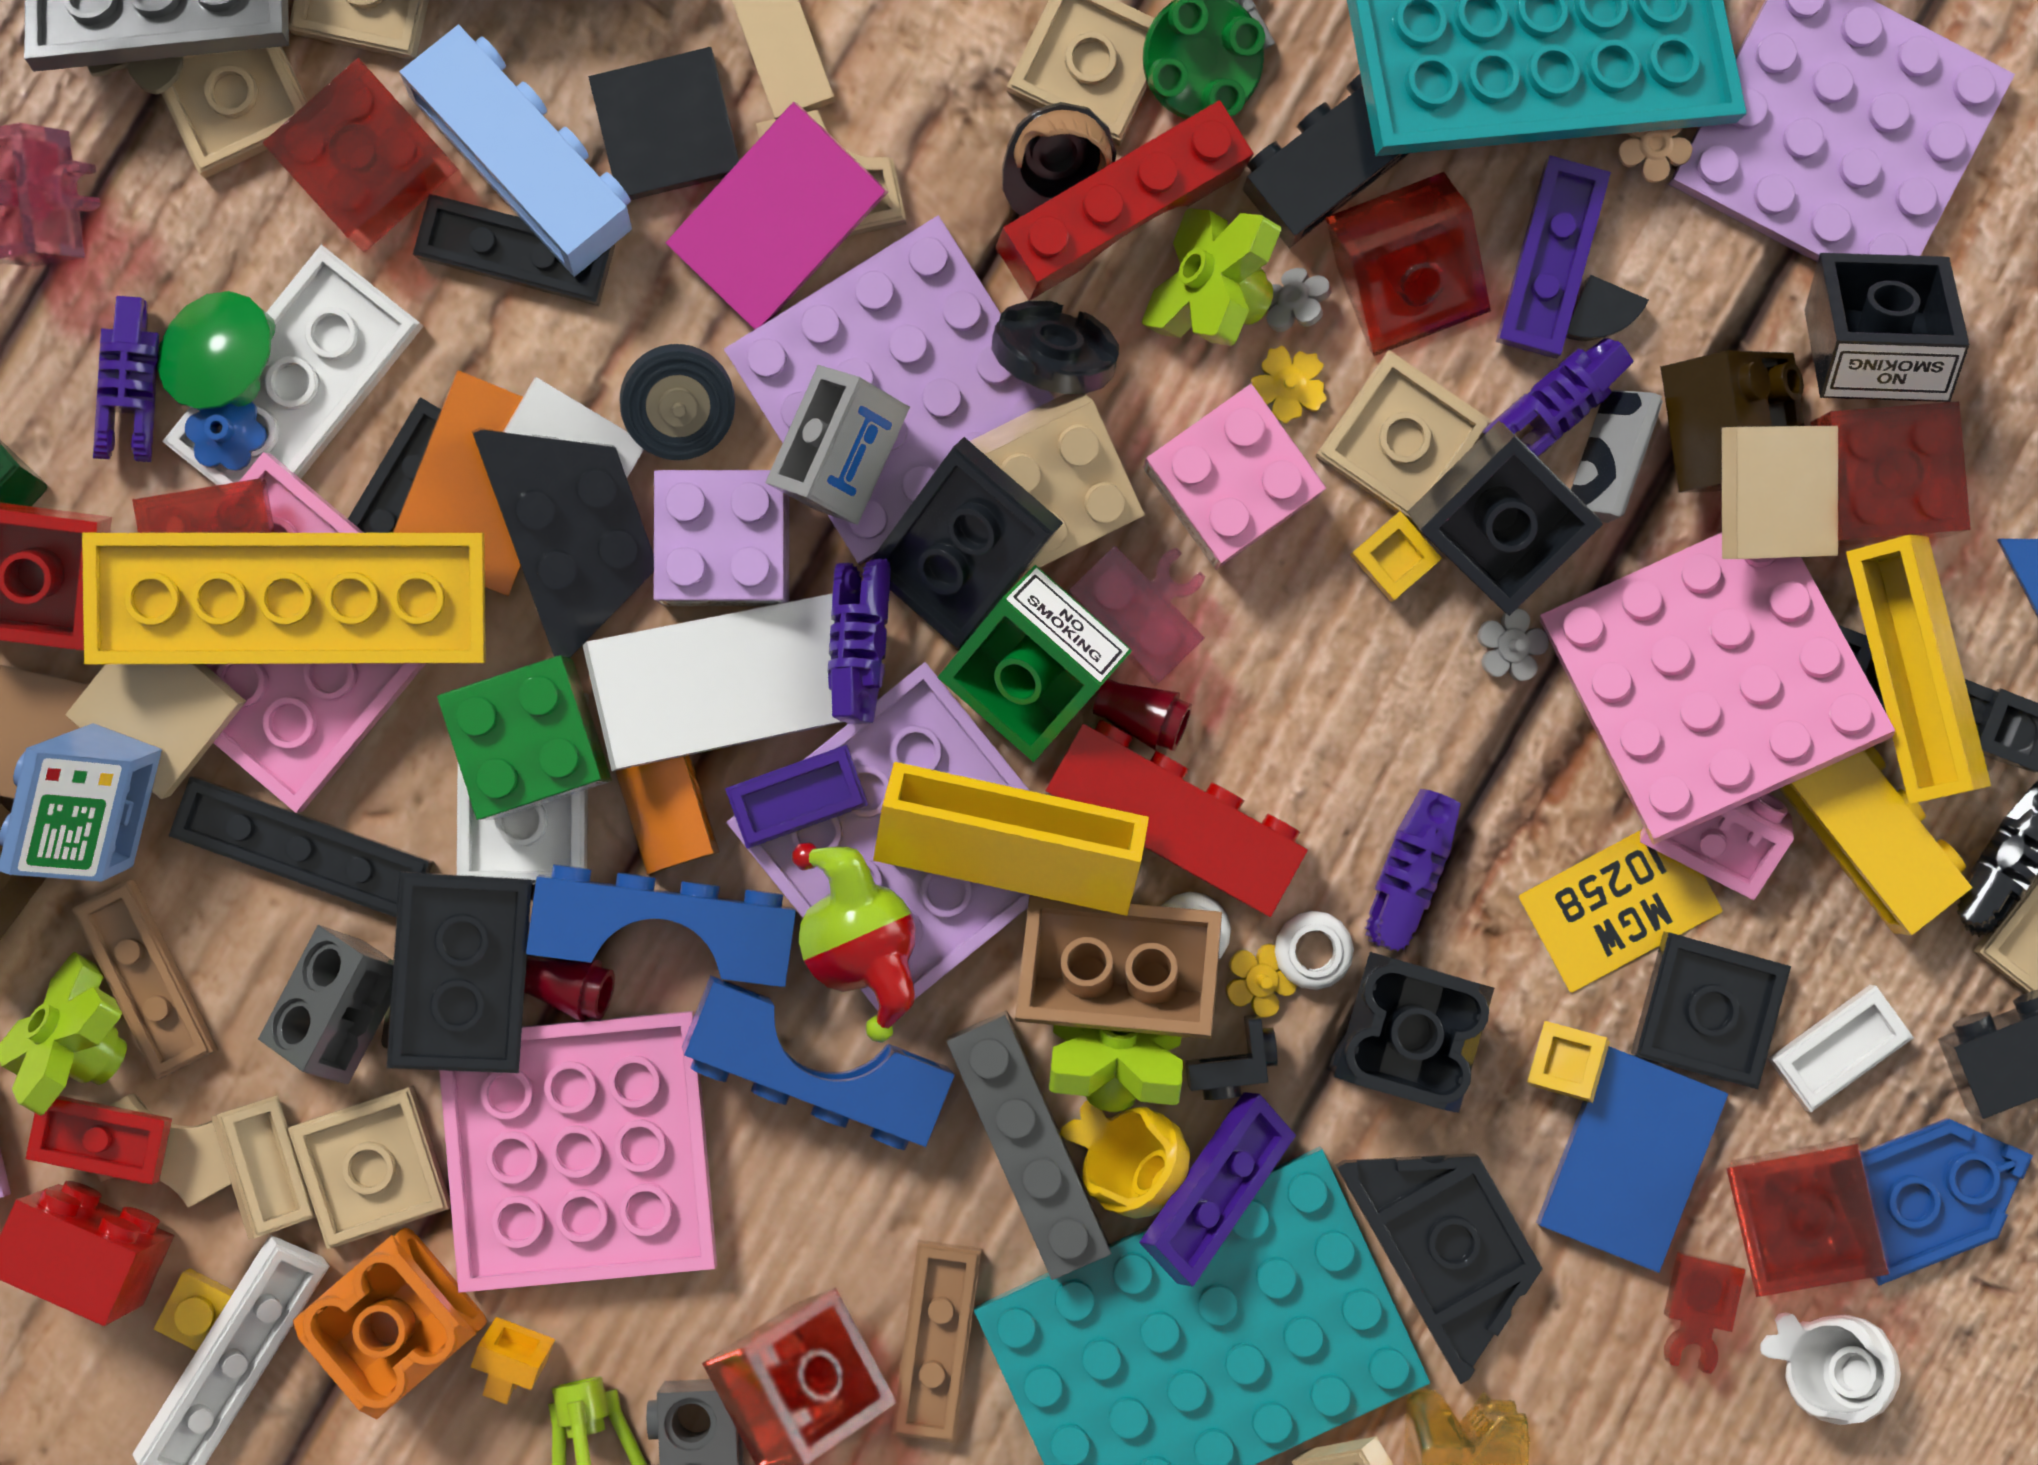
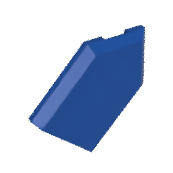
(1941, 1193)

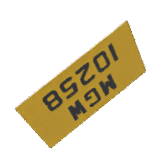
(1615, 908)

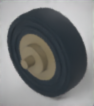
(677, 402)

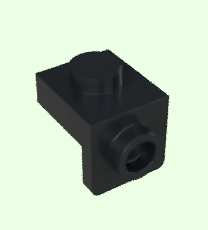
(1224, 1075)

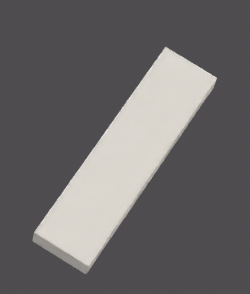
(232, 1356)

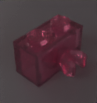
(40, 196)
(1141, 610)

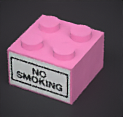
(1233, 476)

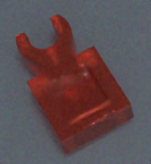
(1702, 1297)

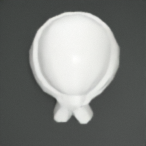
(1836, 1366)

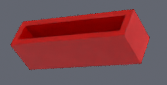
(1185, 824)

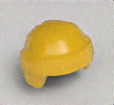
(1130, 1159)

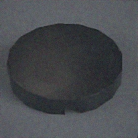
(1055, 348)

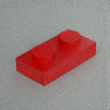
(100, 1139)

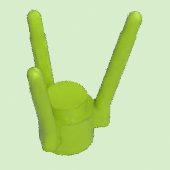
(580, 1411)

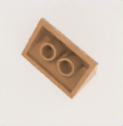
(1120, 970)

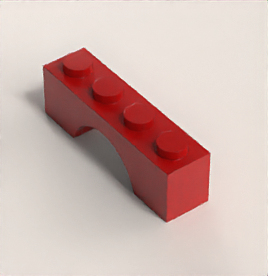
(1116, 200)

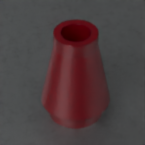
(1145, 713)
(570, 985)

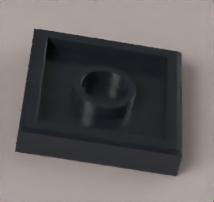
(665, 123)
(1710, 1010)

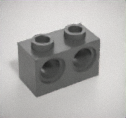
(331, 1005)
(677, 1445)

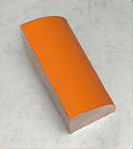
(667, 813)

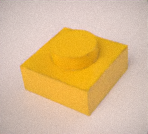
(1395, 556)
(1568, 1061)
(192, 1308)

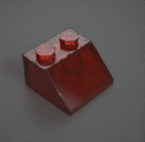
(1410, 262)

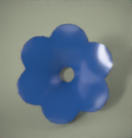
(234, 443)

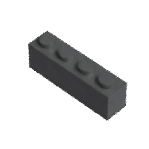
(1029, 1145)

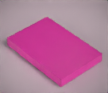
(776, 216)

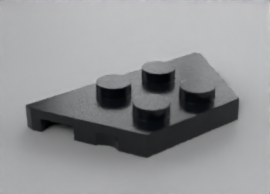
(569, 528)
(1447, 1244)

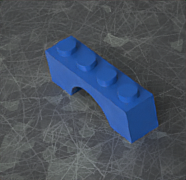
(578, 915)
(891, 1092)

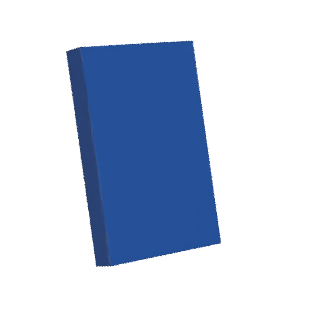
(1632, 1160)

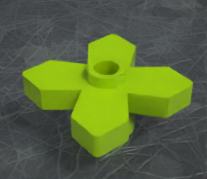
(1217, 277)
(64, 1037)
(1116, 1067)

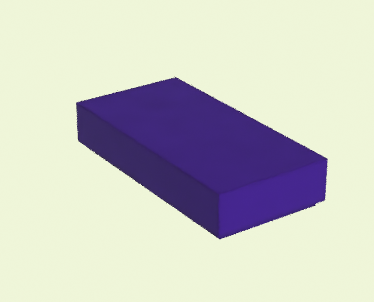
(797, 796)

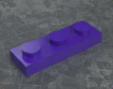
(1553, 257)
(1218, 1189)

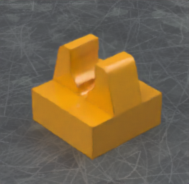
(510, 1358)

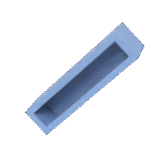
(517, 148)

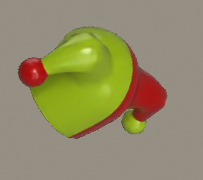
(858, 935)

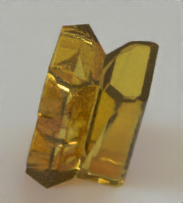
(1485, 1436)

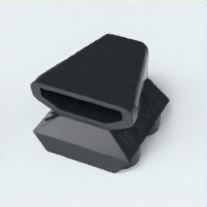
(1413, 1033)

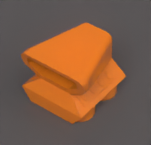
(388, 1323)

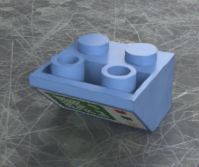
(79, 805)

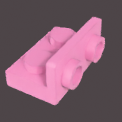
(1735, 846)

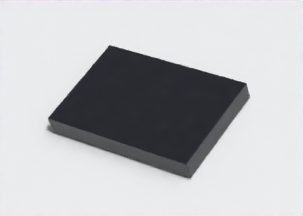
(965, 542)
(458, 972)

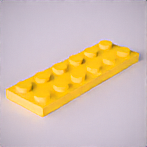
(283, 598)

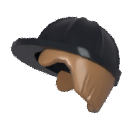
(1053, 153)

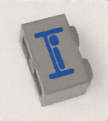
(837, 444)

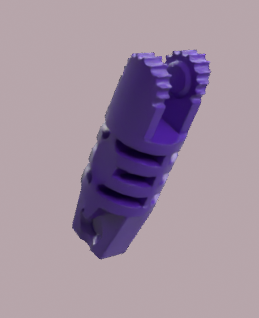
(127, 379)
(1566, 394)
(858, 639)
(1412, 869)

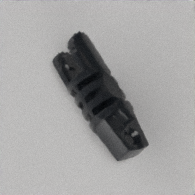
(2004, 868)

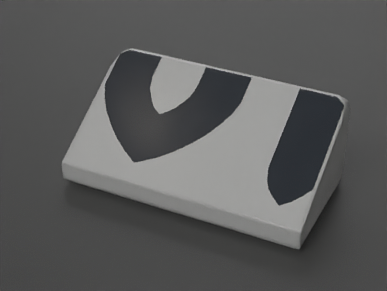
(1616, 452)

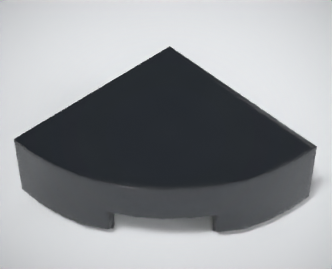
(1603, 310)

